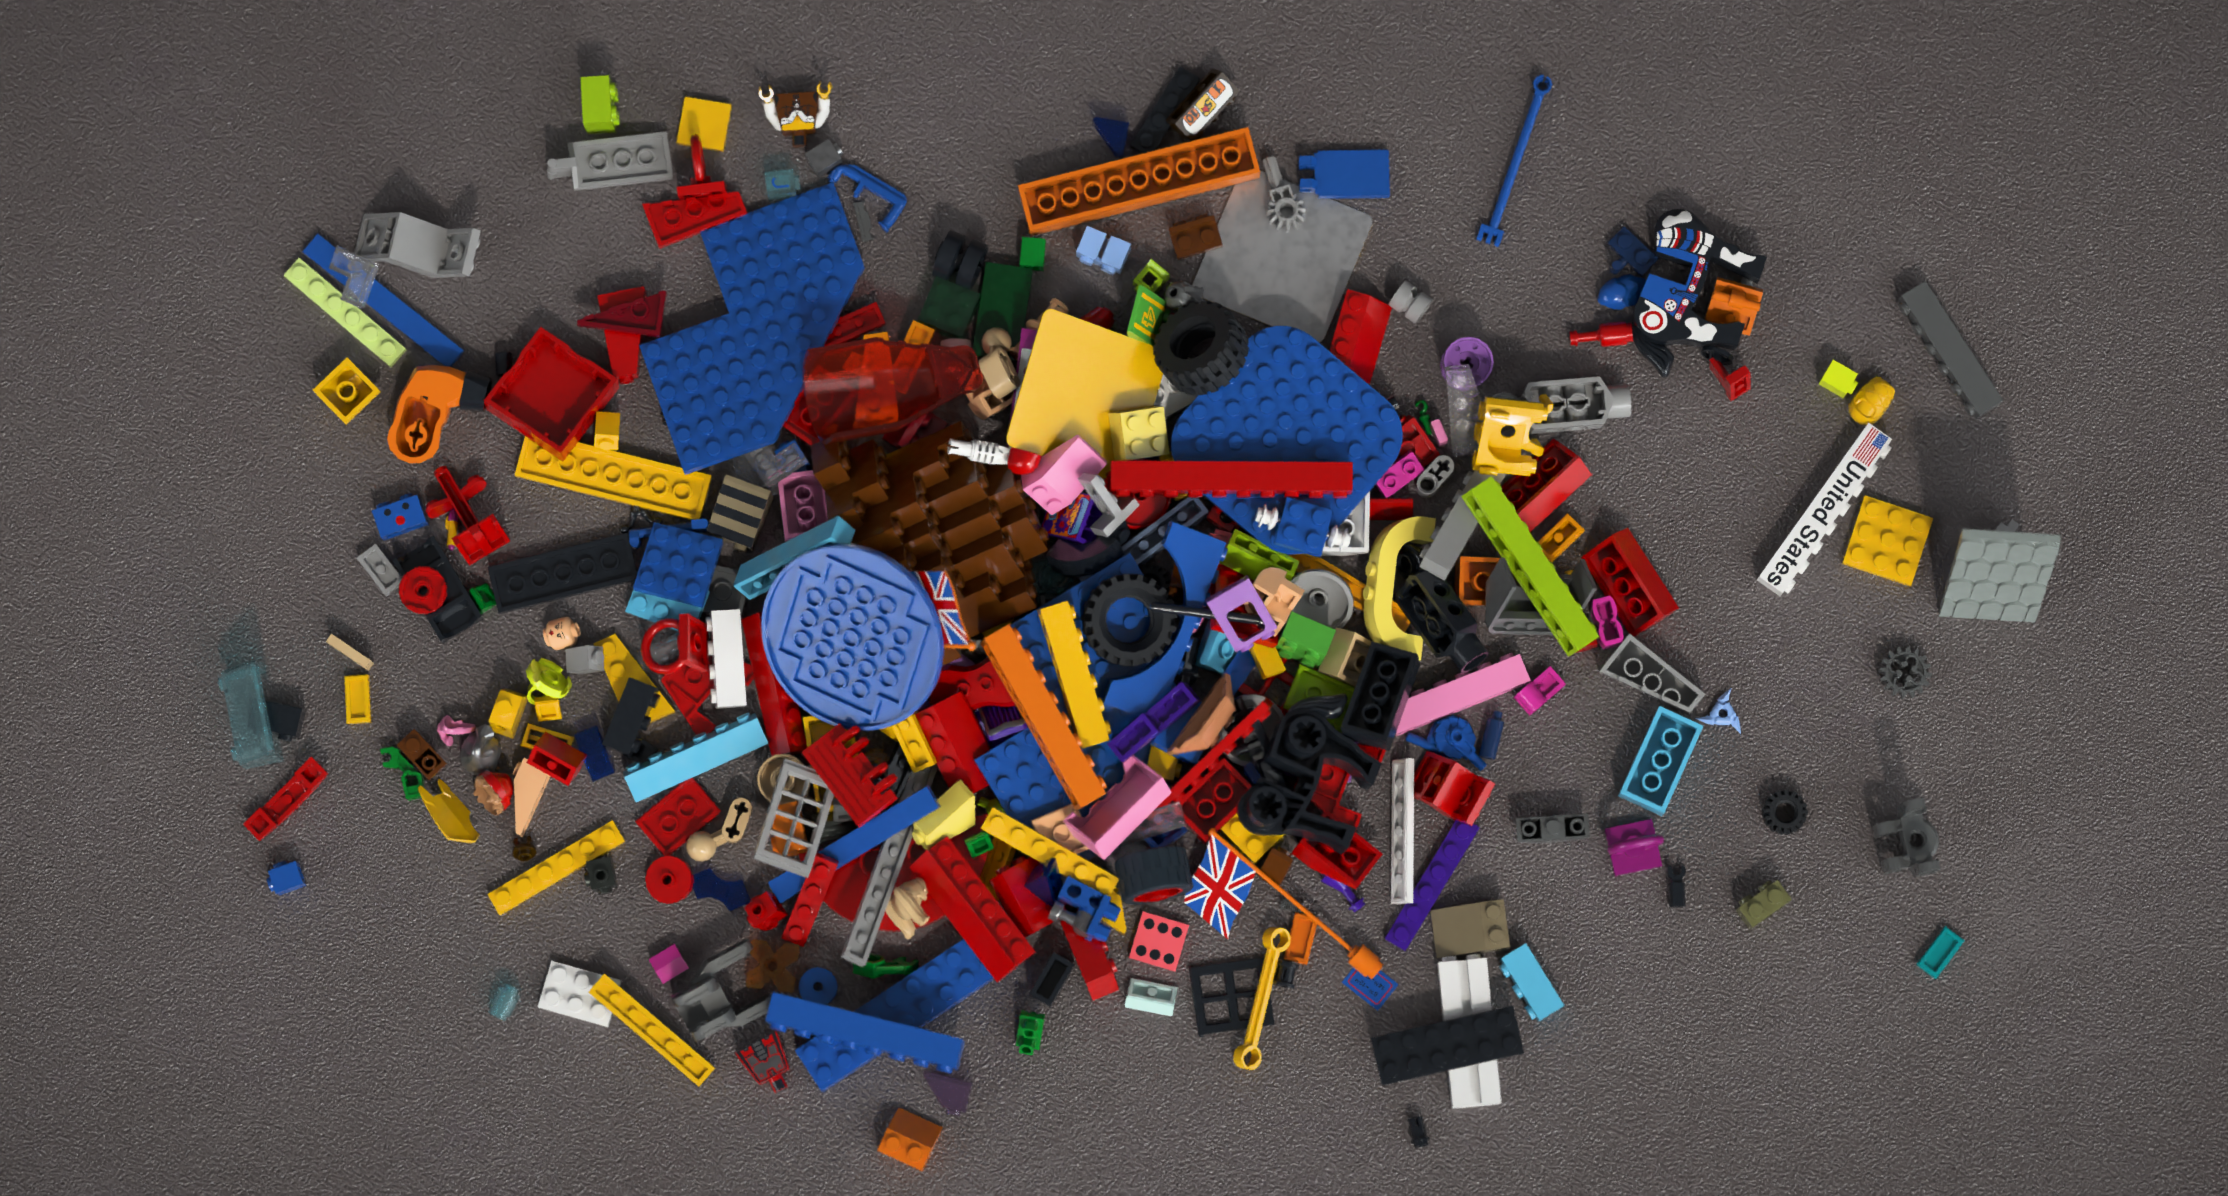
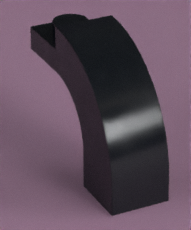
(1088, 557)

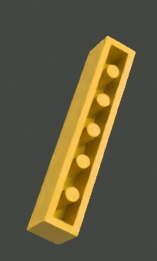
(1073, 673)

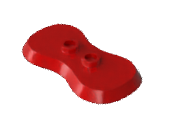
(978, 682)

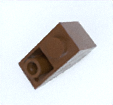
(421, 754)
(1277, 865)

